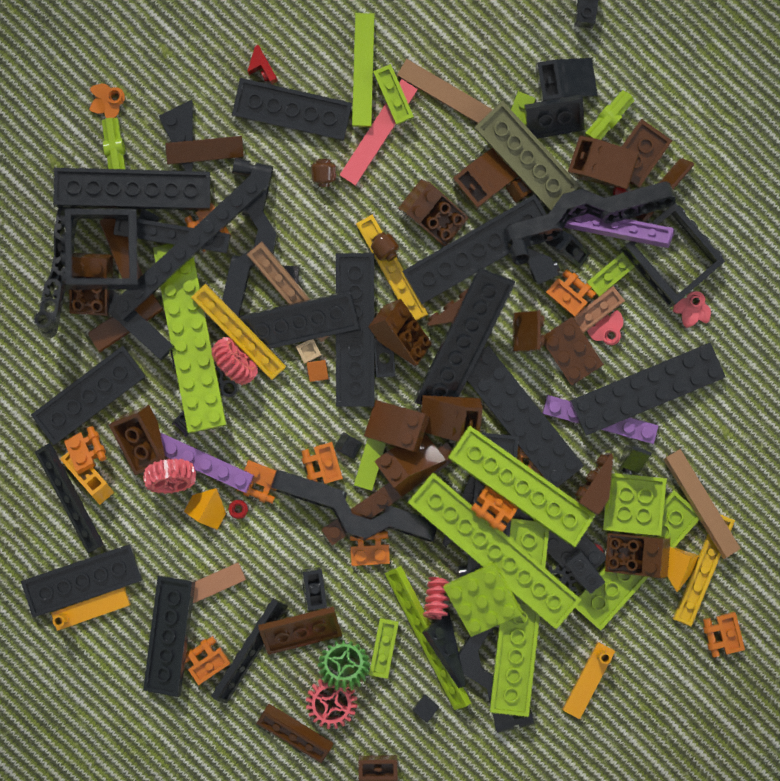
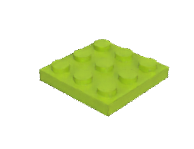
(635, 505)
(483, 599)

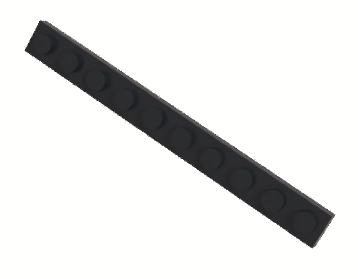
(188, 246)

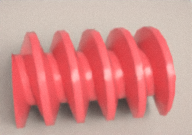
(436, 599)

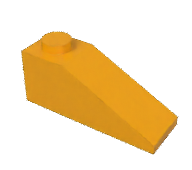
(90, 481)

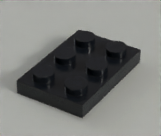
(555, 116)

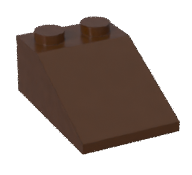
(397, 426)
(139, 438)
(408, 469)

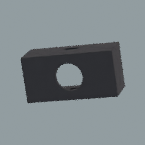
(383, 370)

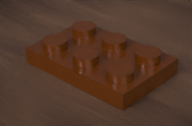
(650, 145)
(572, 351)

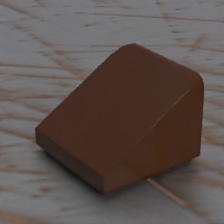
(518, 190)

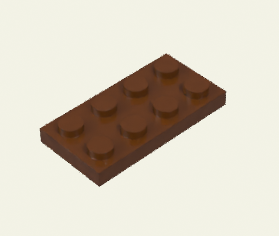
(300, 630)

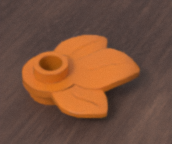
(104, 103)

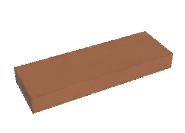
(599, 309)
(218, 581)

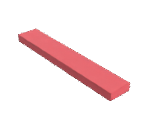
(373, 140)

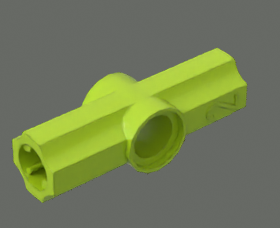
(610, 115)
(113, 143)

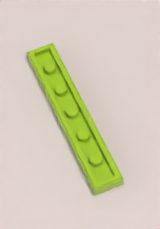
(363, 70)

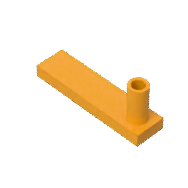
(90, 608)
(588, 680)

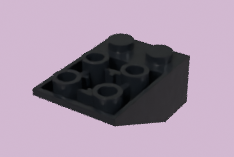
(566, 78)

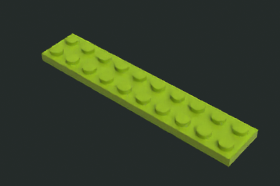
(192, 348)
(489, 545)
(519, 635)

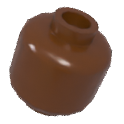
(323, 172)
(385, 247)

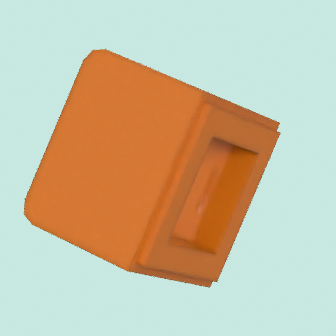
(317, 370)

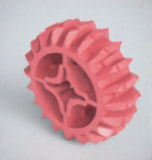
(234, 361)
(169, 476)
(339, 705)

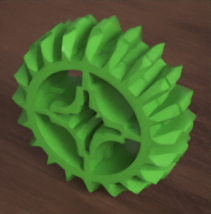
(356, 671)

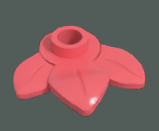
(693, 312)
(605, 326)

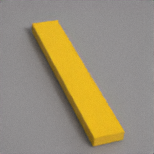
(392, 271)
(238, 331)
(699, 580)

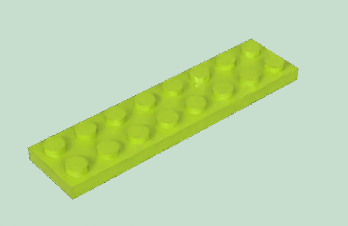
(521, 486)
(618, 588)

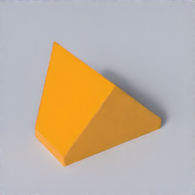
(206, 508)
(680, 566)

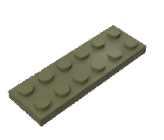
(525, 155)

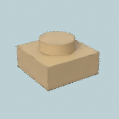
(308, 350)

